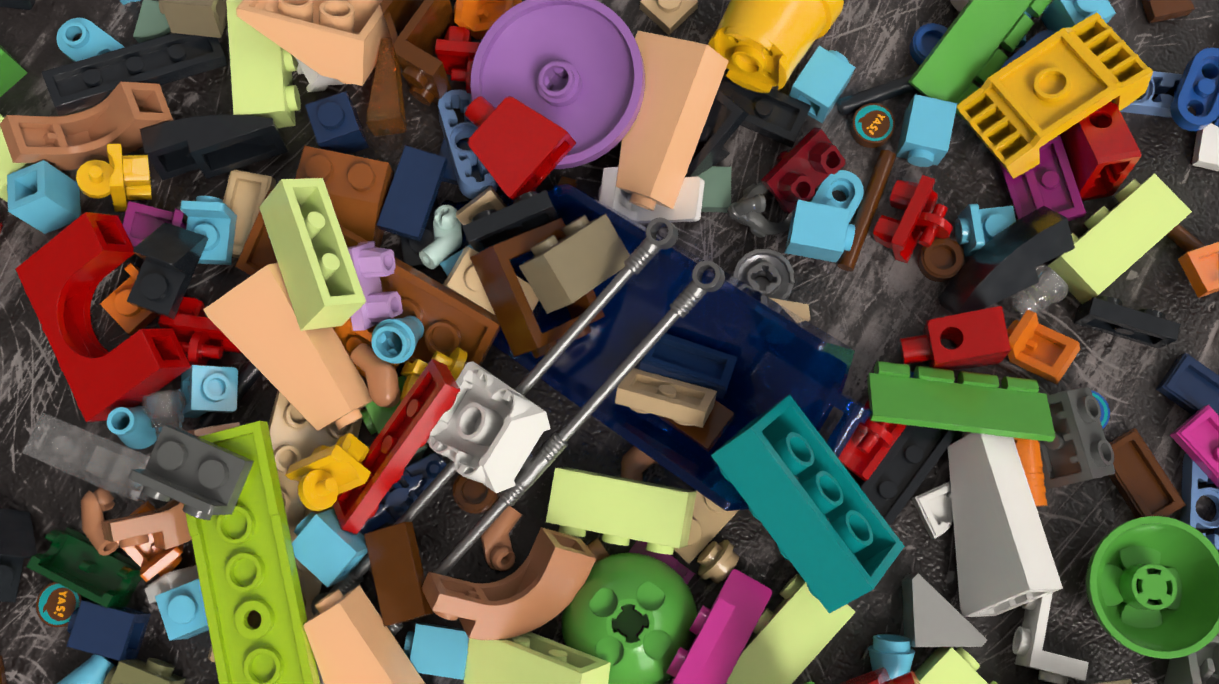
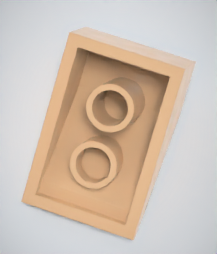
(327, 35)

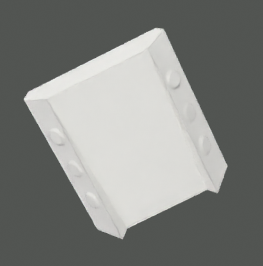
(488, 429)

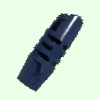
(403, 493)

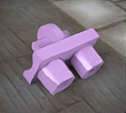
(370, 265)

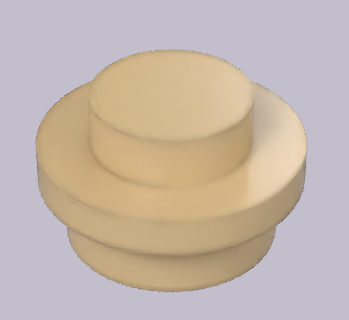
(717, 561)

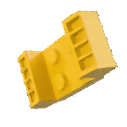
(1053, 90)

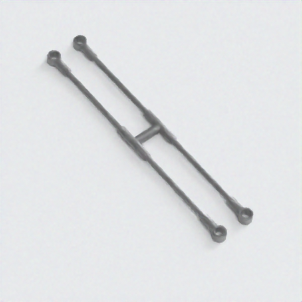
(543, 458)

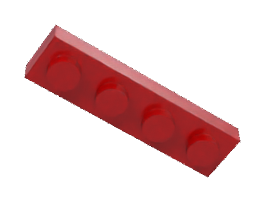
(397, 443)

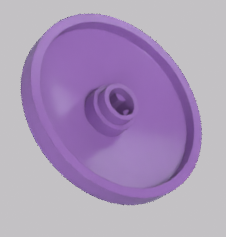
(570, 66)

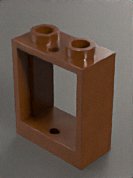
(509, 300)

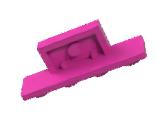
(721, 632)

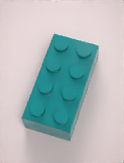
(809, 504)

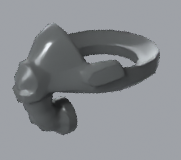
(749, 209)

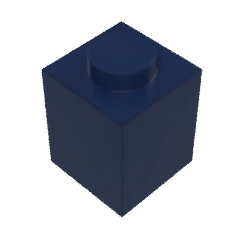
(337, 124)
(107, 631)

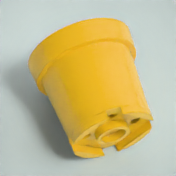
(770, 38)

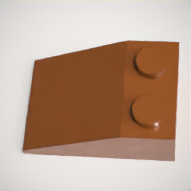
(354, 186)

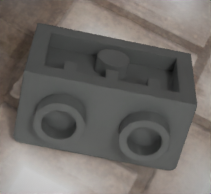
(1080, 443)
(194, 473)

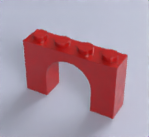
(61, 288)

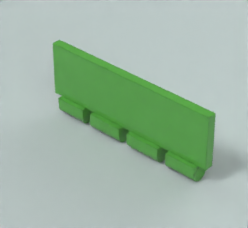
(971, 47)
(965, 406)

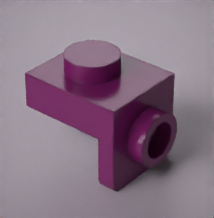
(143, 220)

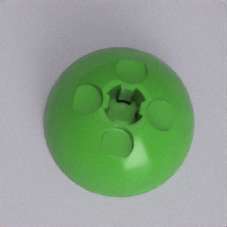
(1176, 586)
(665, 610)

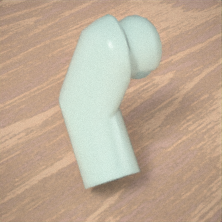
(447, 237)

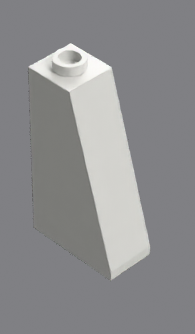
(996, 528)

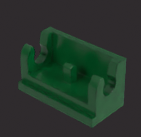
(79, 567)

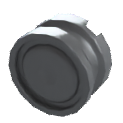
(766, 272)

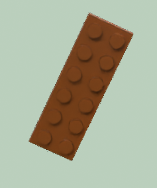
(446, 316)

